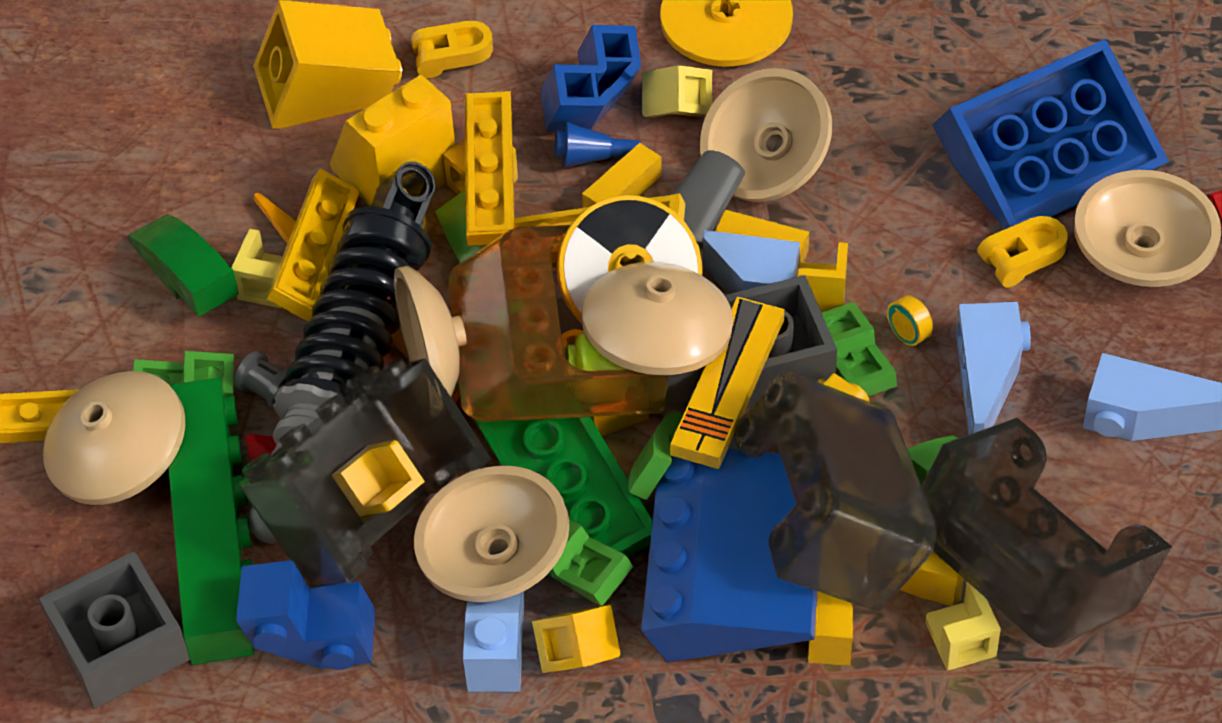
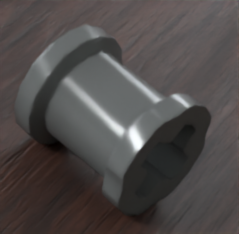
(260, 377)

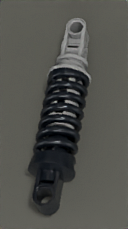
(352, 315)

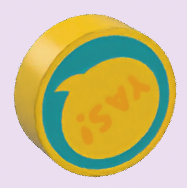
(909, 320)

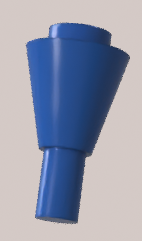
(581, 145)

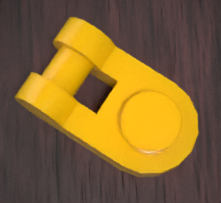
(466, 41)
(1038, 240)

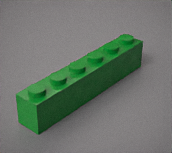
(209, 524)

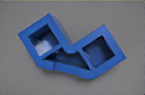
(589, 90)
(305, 624)

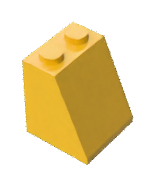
(324, 62)
(397, 129)

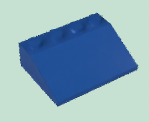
(1050, 136)
(712, 561)

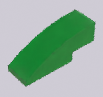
(185, 263)

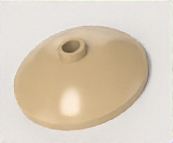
(757, 115)
(1147, 228)
(657, 318)
(428, 325)
(114, 438)
(485, 515)

